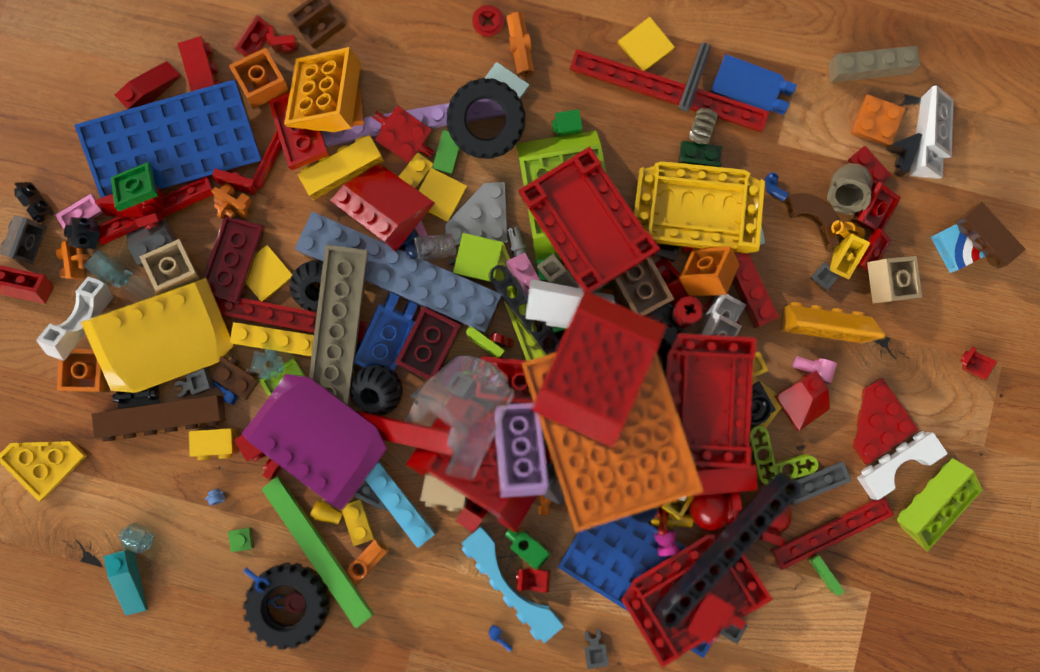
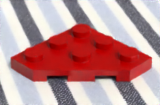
(880, 422)

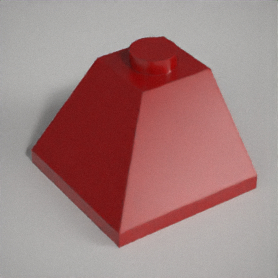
(805, 400)

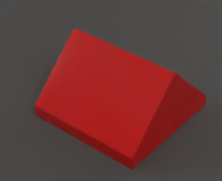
(880, 209)

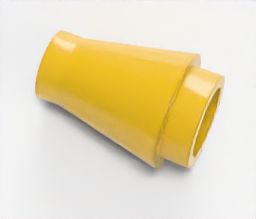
(325, 513)

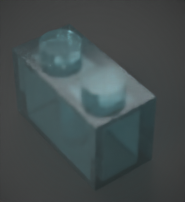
(108, 269)

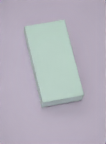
(504, 75)

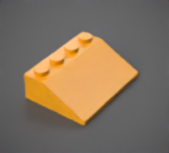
(324, 91)
(830, 324)

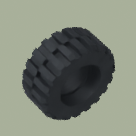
(495, 91)
(270, 629)

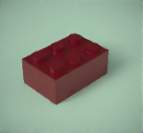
(428, 343)

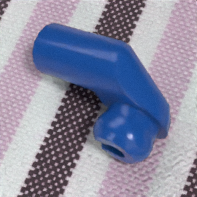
(772, 186)

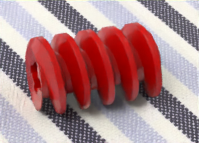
(694, 312)

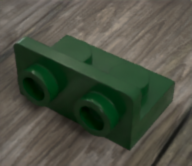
(700, 154)

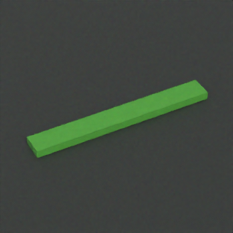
(318, 552)

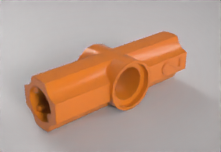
(520, 44)
(369, 559)

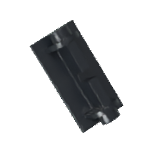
(28, 194)
(145, 397)

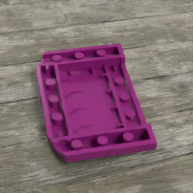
(317, 438)

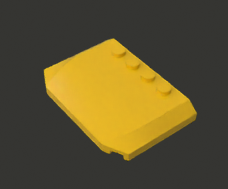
(700, 206)
(159, 337)

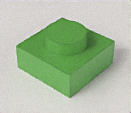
(240, 539)

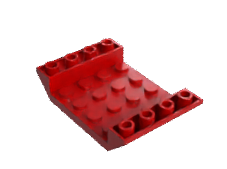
(598, 368)
(484, 486)

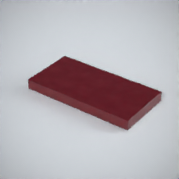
(232, 258)

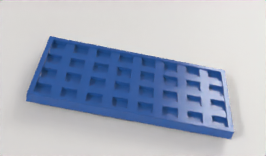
(177, 136)
(613, 556)

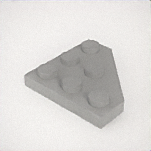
(481, 215)

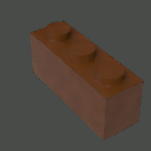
(989, 236)

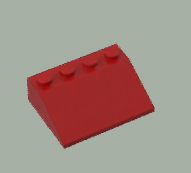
(383, 205)

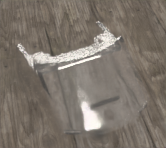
(472, 400)

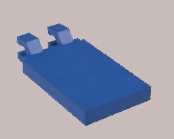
(752, 85)
(386, 334)

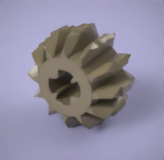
(703, 126)

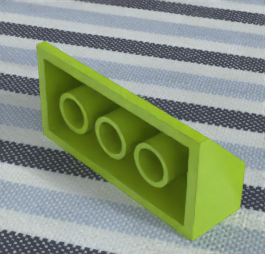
(940, 503)

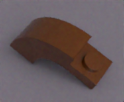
(817, 211)

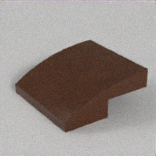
(316, 21)

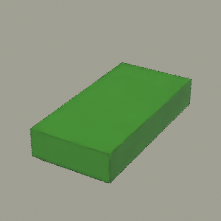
(446, 154)
(826, 574)

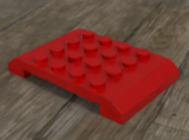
(587, 221)

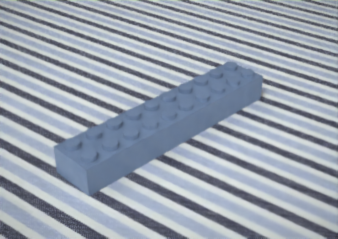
(406, 277)

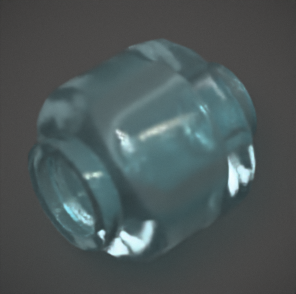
(136, 538)

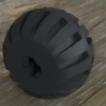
(302, 285)
(376, 390)

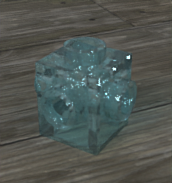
(259, 364)

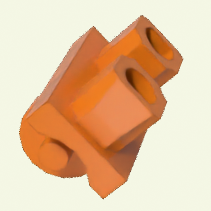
(228, 205)
(73, 261)

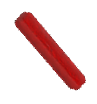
(267, 161)

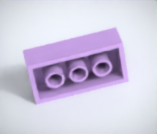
(521, 452)

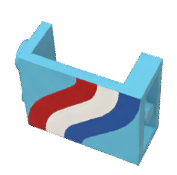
(955, 248)

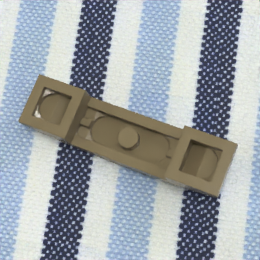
(556, 272)

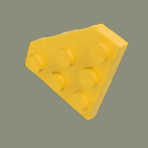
(41, 464)

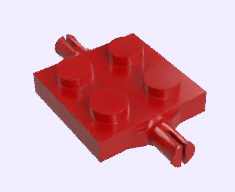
(403, 134)

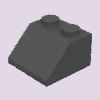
(23, 239)
(144, 241)

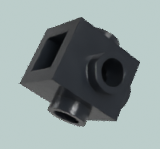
(82, 233)

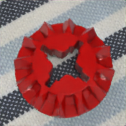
(488, 12)

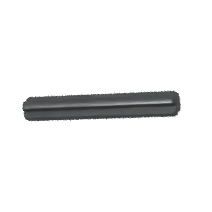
(694, 77)

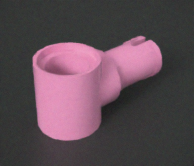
(824, 367)

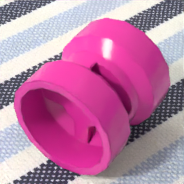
(666, 543)

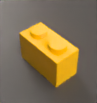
(213, 442)

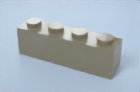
(873, 64)

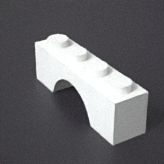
(91, 300)
(879, 479)

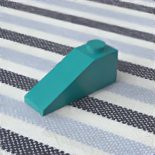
(126, 581)

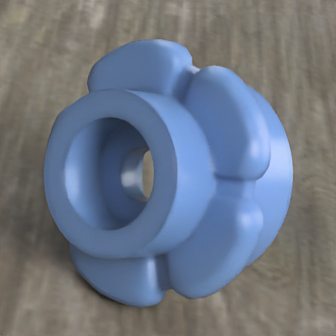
(215, 497)

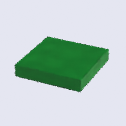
(133, 186)

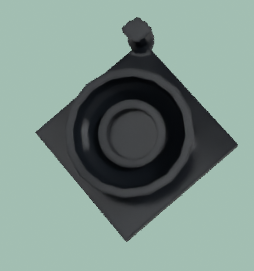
(760, 405)

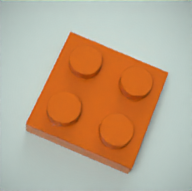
(877, 120)

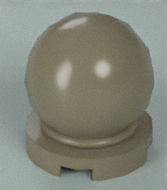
(850, 189)

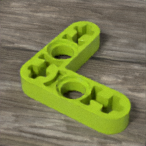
(776, 466)

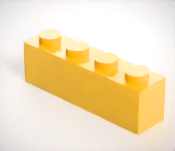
(340, 167)
(272, 339)

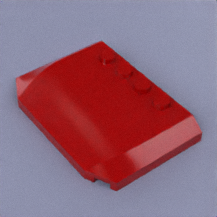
(713, 396)
(738, 587)

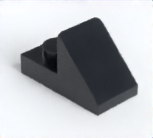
(906, 150)

